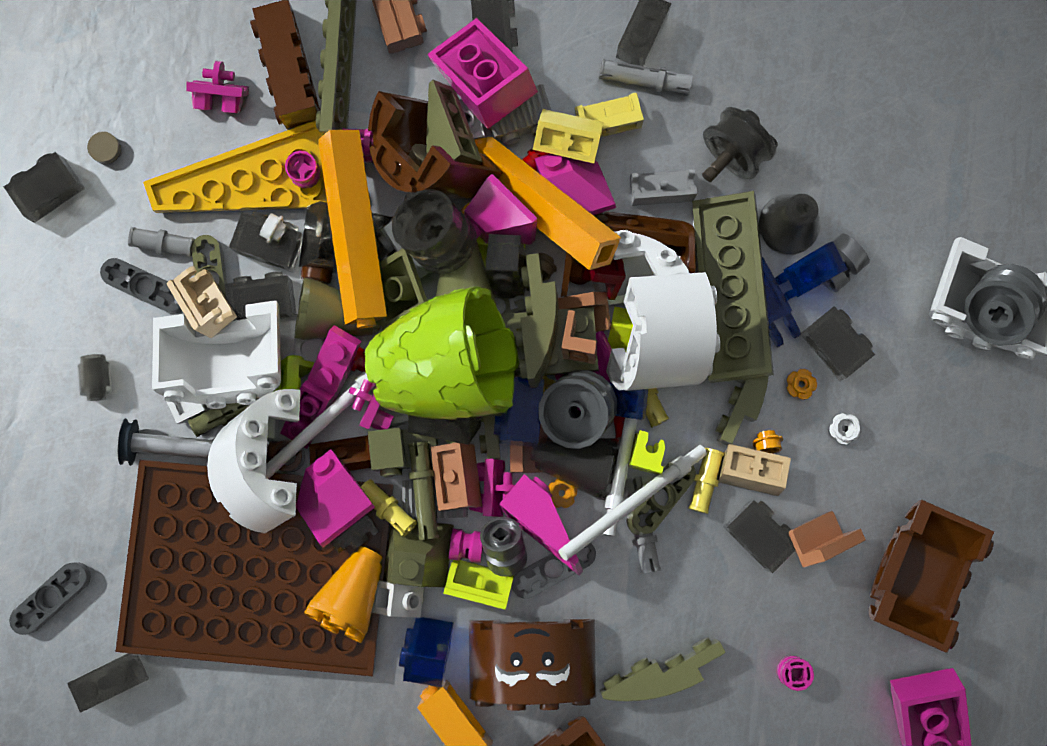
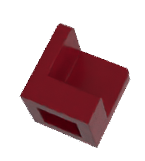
(612, 275)

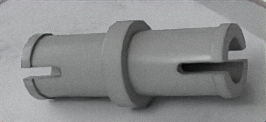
(160, 241)

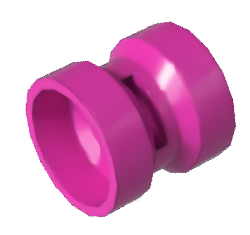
(300, 163)
(465, 546)
(790, 675)

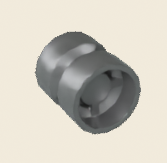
(853, 257)
(503, 546)

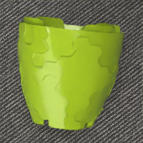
(445, 359)

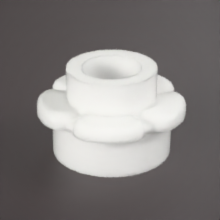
(273, 228)
(845, 420)

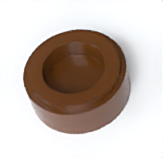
(319, 274)

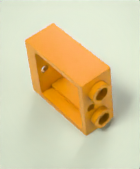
(451, 717)

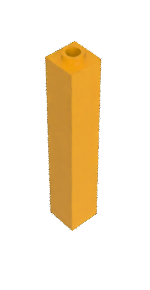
(556, 213)
(352, 228)

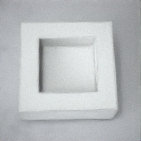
(183, 410)

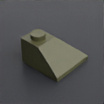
(400, 286)
(418, 561)

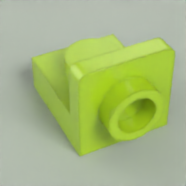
(292, 370)

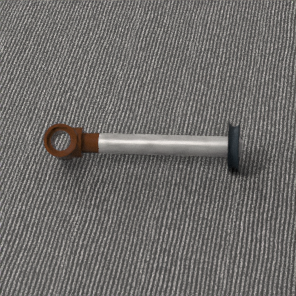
(131, 442)

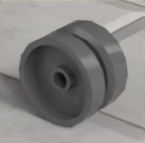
(1005, 304)
(560, 414)

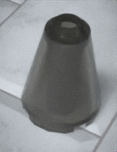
(790, 223)
(583, 468)

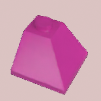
(578, 180)
(500, 212)
(331, 498)

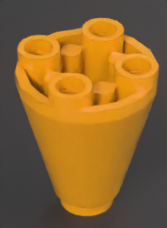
(348, 596)

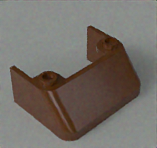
(672, 233)

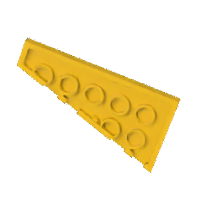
(242, 178)

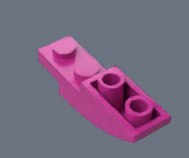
(324, 380)

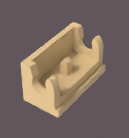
(202, 301)
(754, 470)

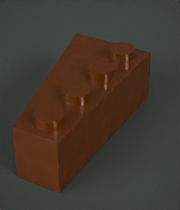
(286, 64)

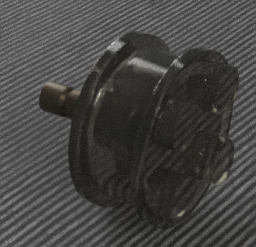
(738, 144)

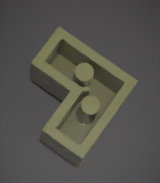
(391, 452)

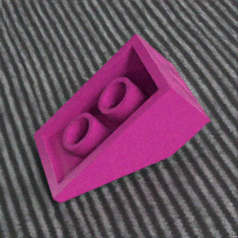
(483, 72)
(535, 513)
(931, 709)

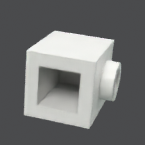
(398, 600)

